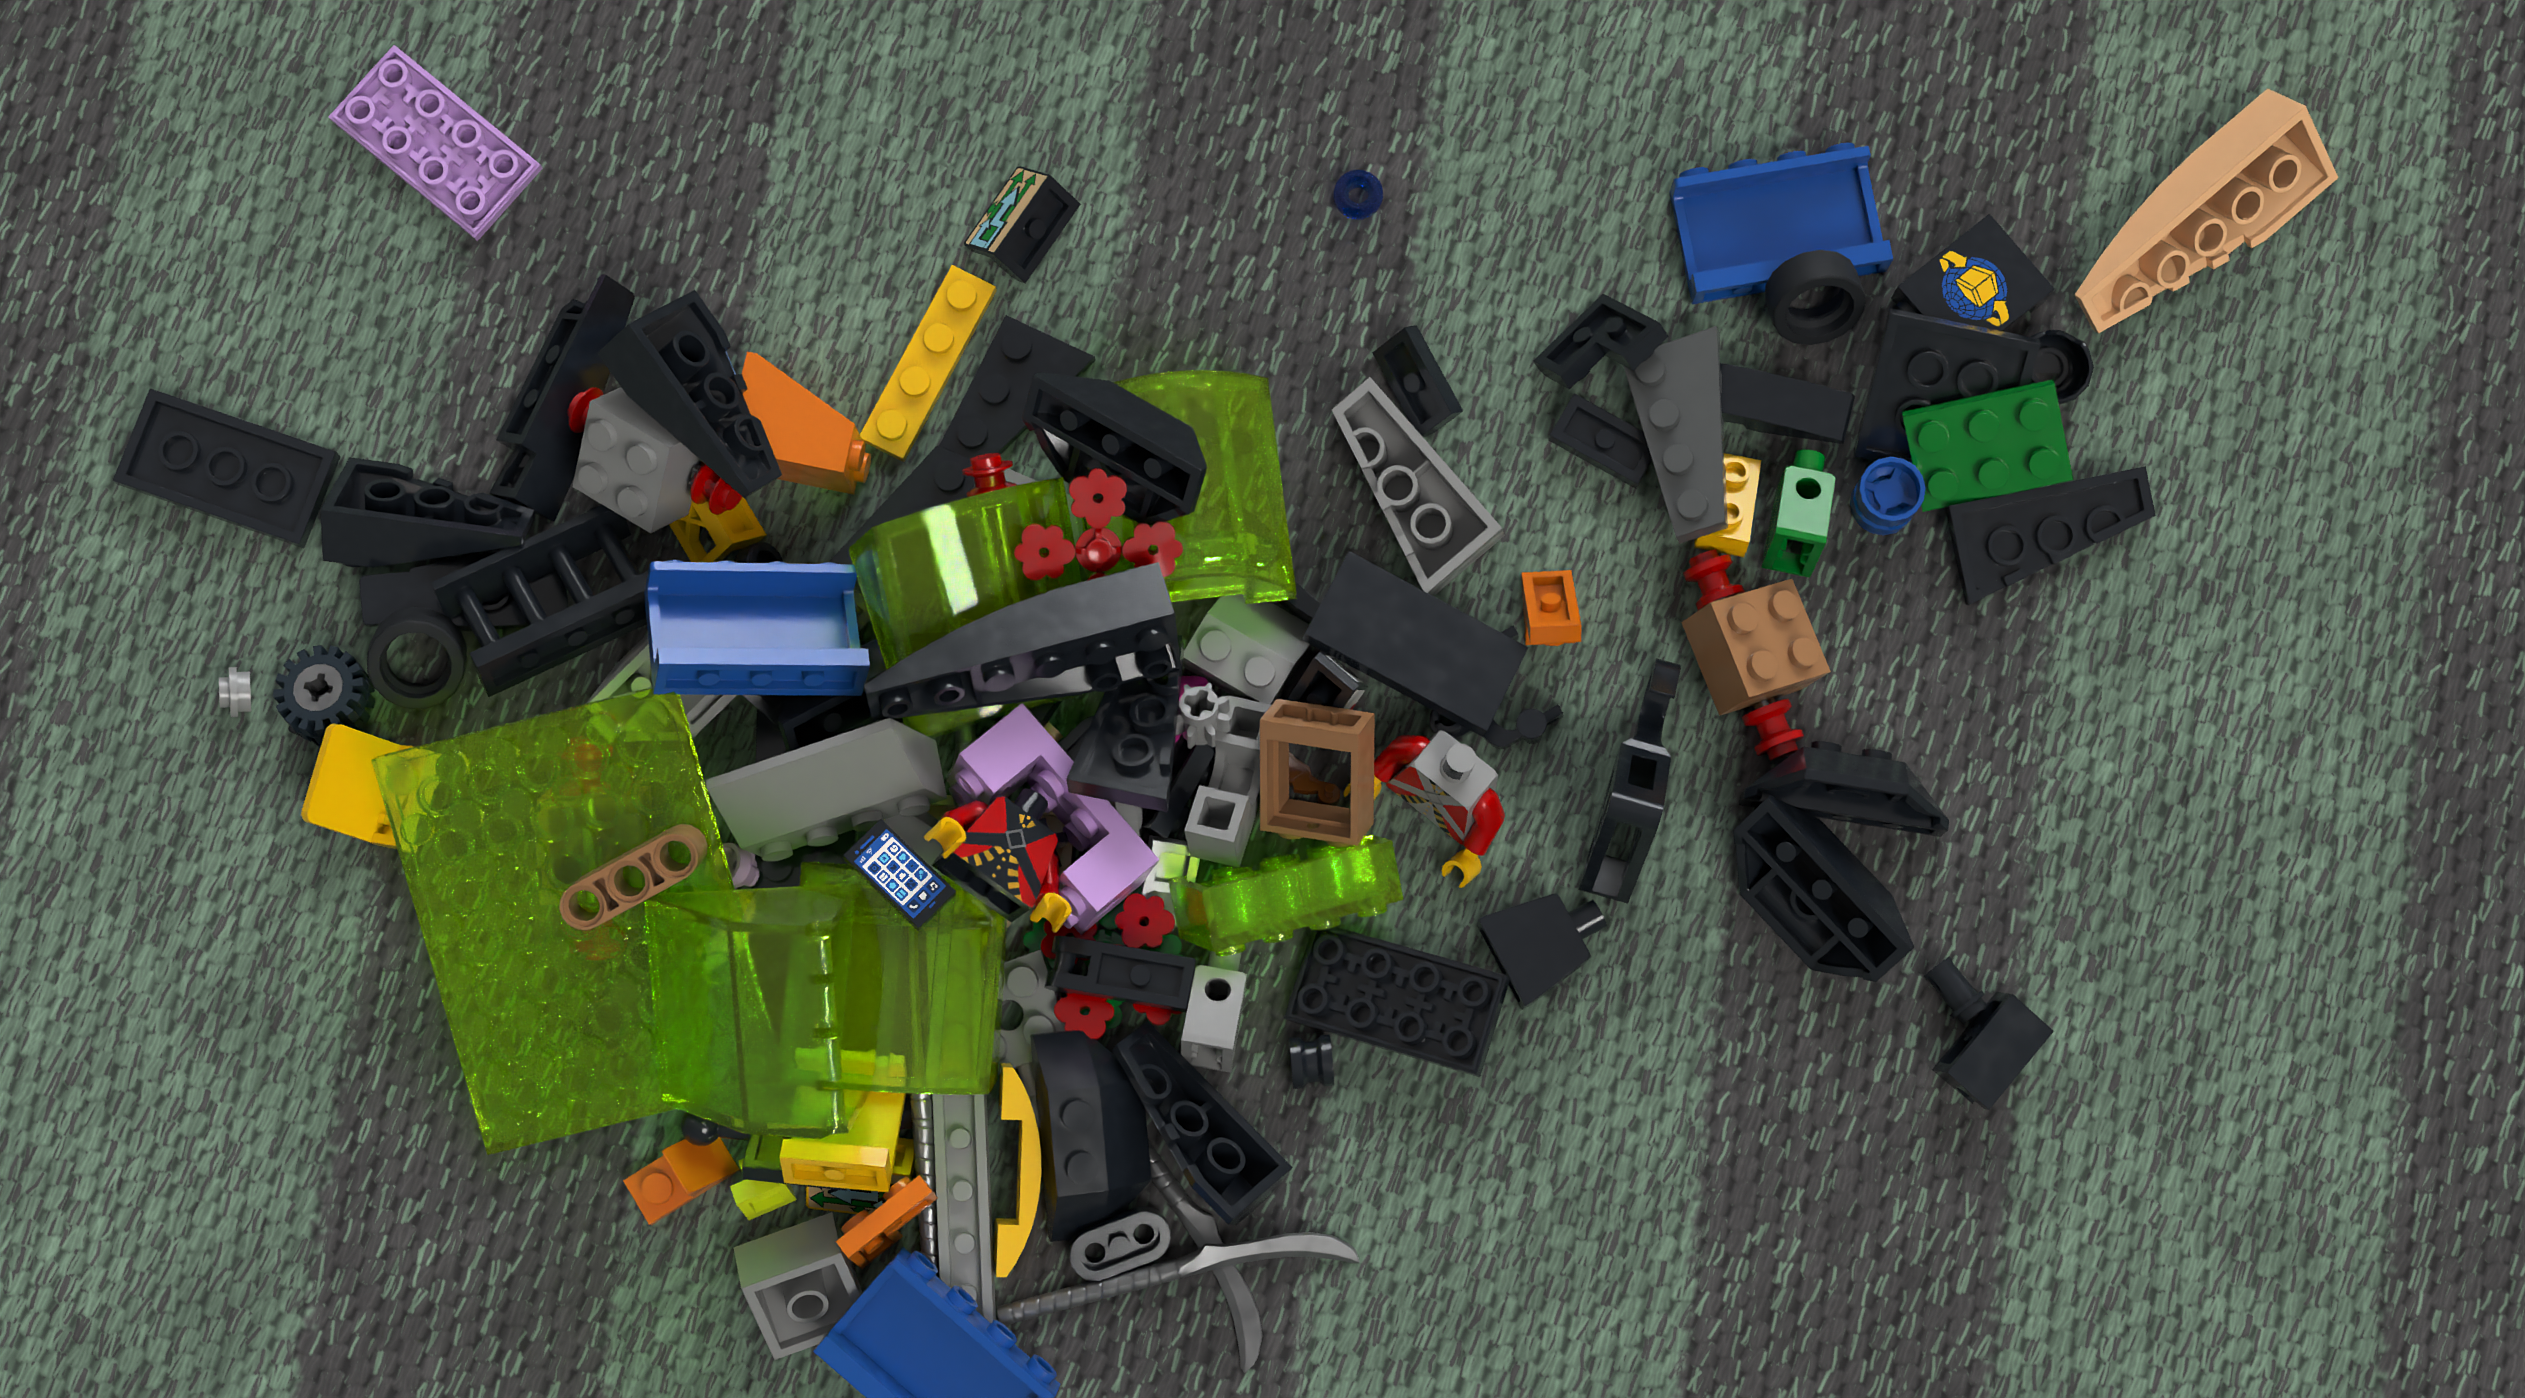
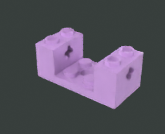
(1023, 752)

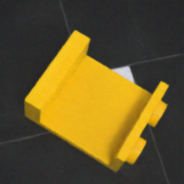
(851, 1159)

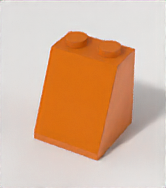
(805, 433)

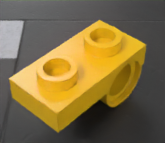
(1741, 490)

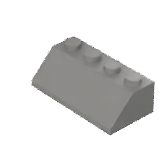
(829, 789)

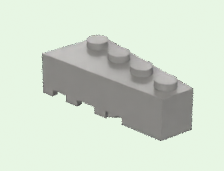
(1422, 498)

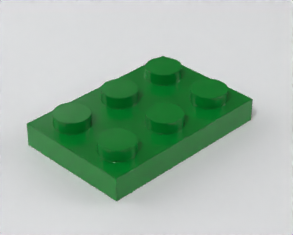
(1988, 445)

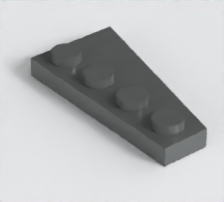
(1684, 429)

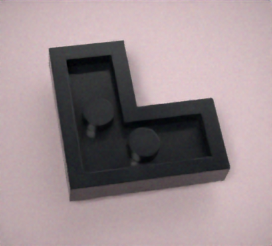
(1600, 331)

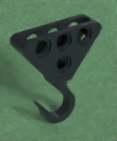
(1634, 793)

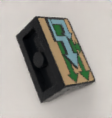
(1023, 222)

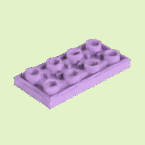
(435, 142)

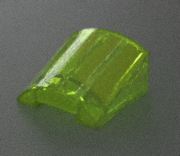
(1239, 525)
(952, 568)
(912, 1003)

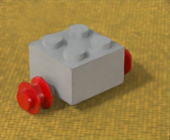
(639, 465)

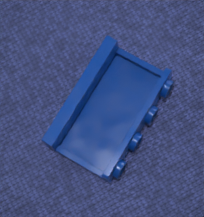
(1756, 216)
(754, 629)
(928, 1341)

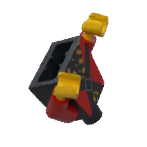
(1003, 856)

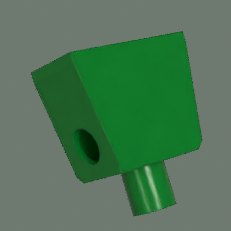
(1800, 514)

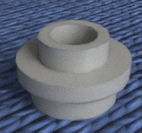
(235, 692)

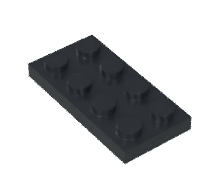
(226, 468)

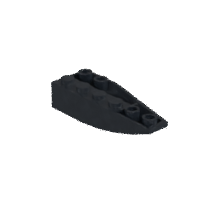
(1040, 649)

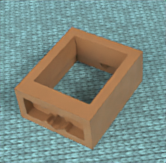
(1322, 728)

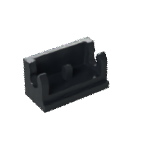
(1993, 1050)

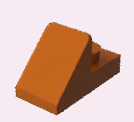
(1550, 608)
(679, 1177)

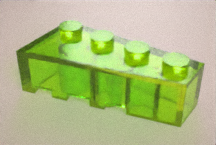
(1286, 895)

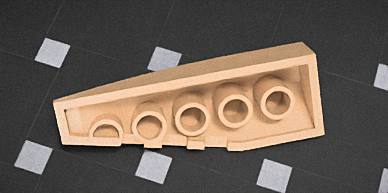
(2220, 196)

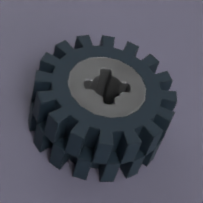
(340, 704)

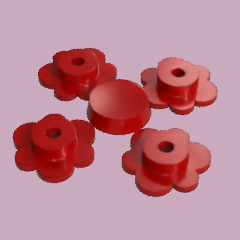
(1097, 547)
(1134, 935)

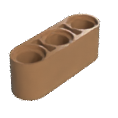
(615, 893)

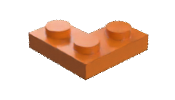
(873, 1233)

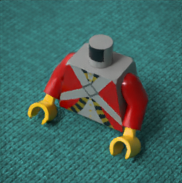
(1448, 788)

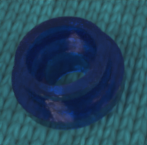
(1353, 180)

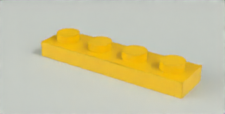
(927, 363)

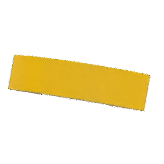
(1013, 1233)

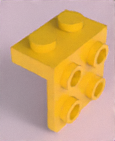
(345, 786)

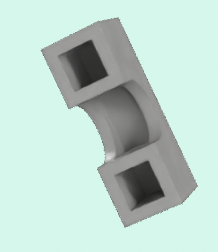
(1228, 806)

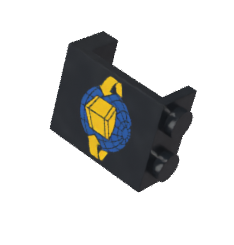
(1976, 281)

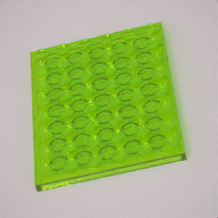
(489, 840)

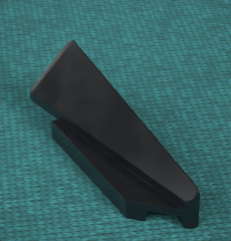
(539, 420)

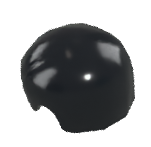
(2067, 356)

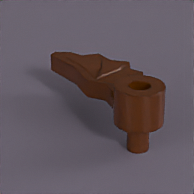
(1304, 783)

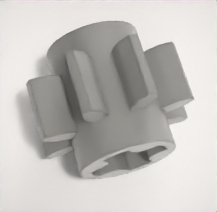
(1202, 715)

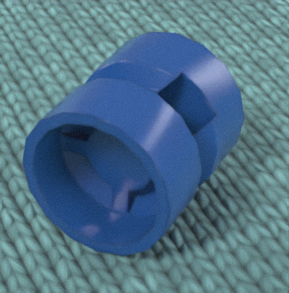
(1887, 495)

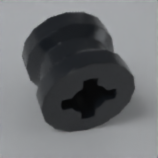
(1311, 1061)

